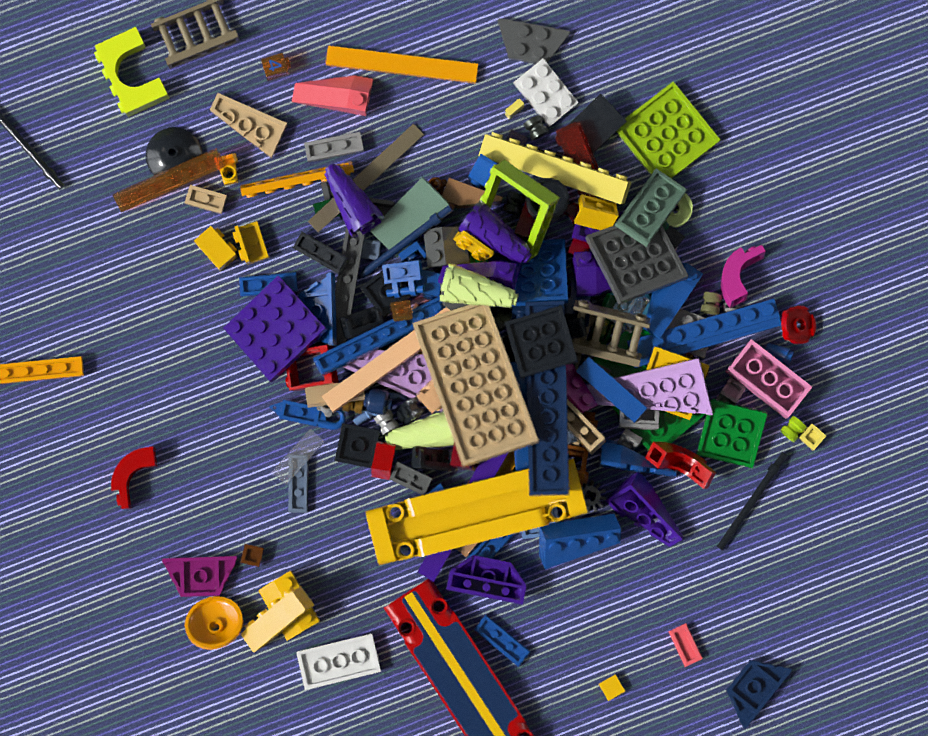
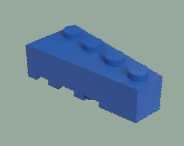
(577, 538)

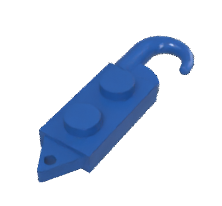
(302, 414)

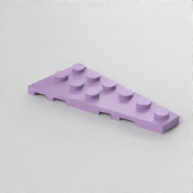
(666, 388)

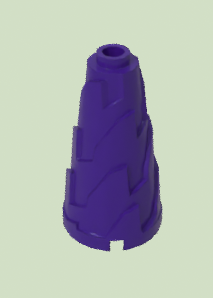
(352, 202)
(494, 233)

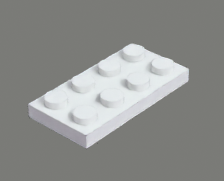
(338, 661)

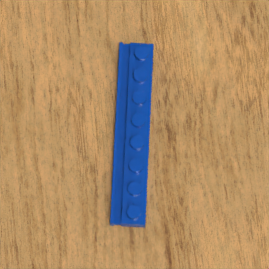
(712, 330)

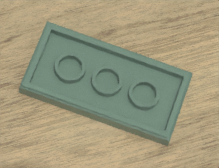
(651, 207)
(409, 213)

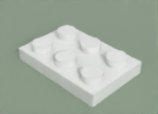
(545, 92)

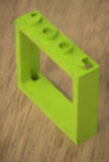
(530, 188)

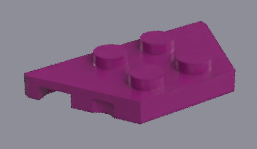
(200, 574)

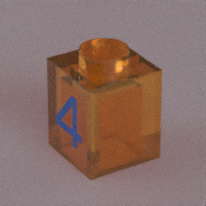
(276, 66)

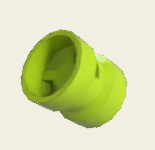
(794, 428)

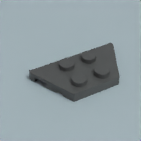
(529, 41)

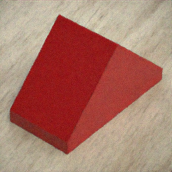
(383, 460)

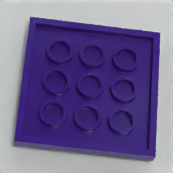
(275, 329)

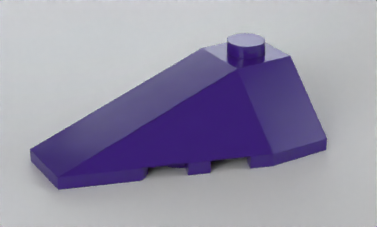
(641, 504)

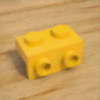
(251, 243)

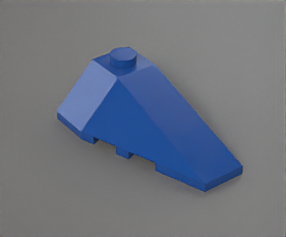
(668, 301)
(623, 458)

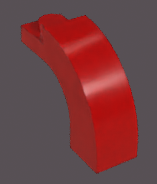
(682, 460)
(125, 470)

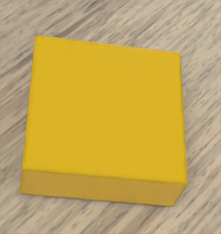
(611, 687)

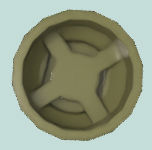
(711, 303)

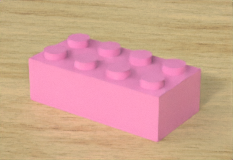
(768, 379)

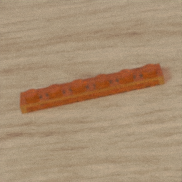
(169, 180)

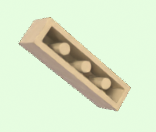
(583, 430)

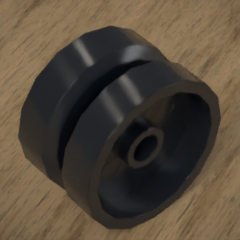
(558, 189)

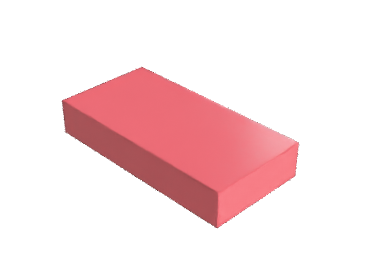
(685, 645)

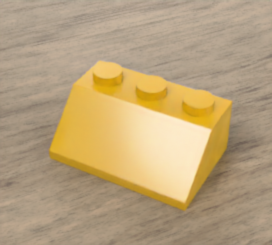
(275, 590)

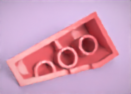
(341, 94)

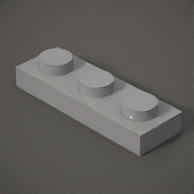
(334, 147)

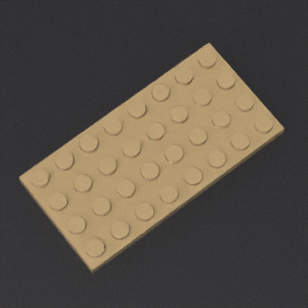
(475, 383)

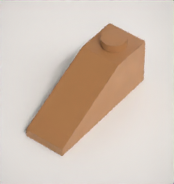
(463, 195)

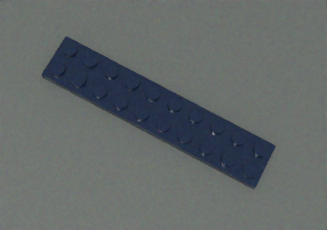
(549, 418)

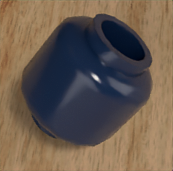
(378, 401)

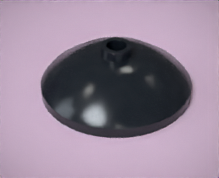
(170, 139)

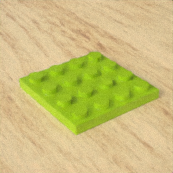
(667, 132)

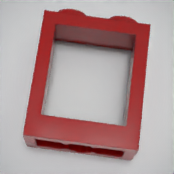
(292, 378)

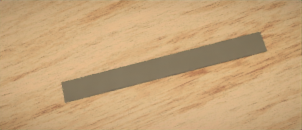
(369, 174)

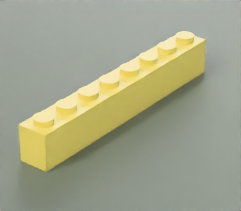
(563, 169)

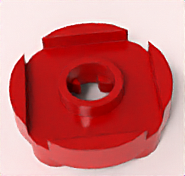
(789, 325)

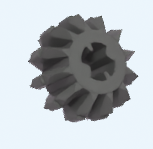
(591, 489)

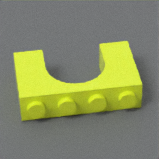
(111, 54)

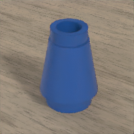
(781, 353)

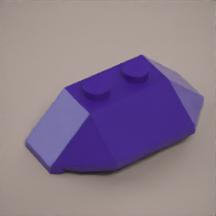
(487, 579)

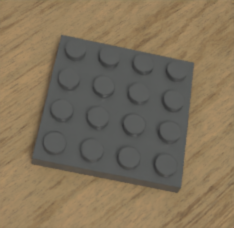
(632, 267)

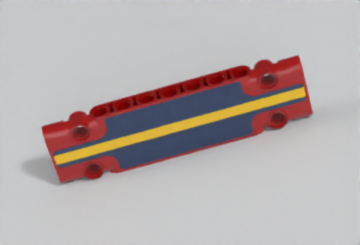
(455, 665)

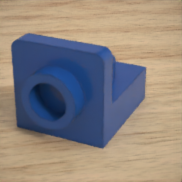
(410, 252)

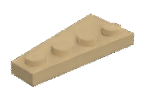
(252, 124)

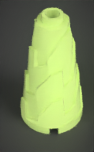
(474, 289)
(423, 433)

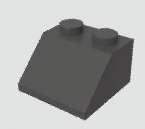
(442, 248)

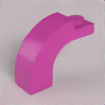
(731, 285)

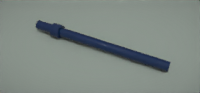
(435, 219)

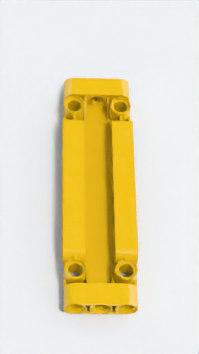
(468, 515)

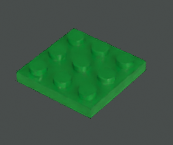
(732, 433)

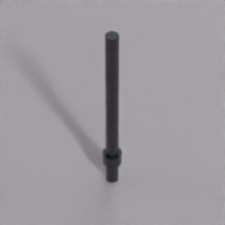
(48, 172)
(773, 470)

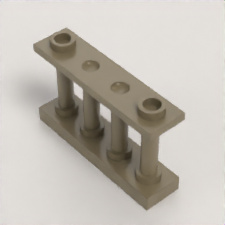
(192, 50)
(610, 351)

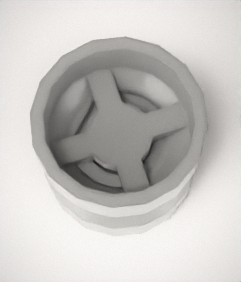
(386, 422)

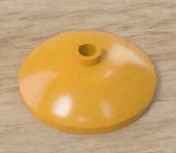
(212, 614)

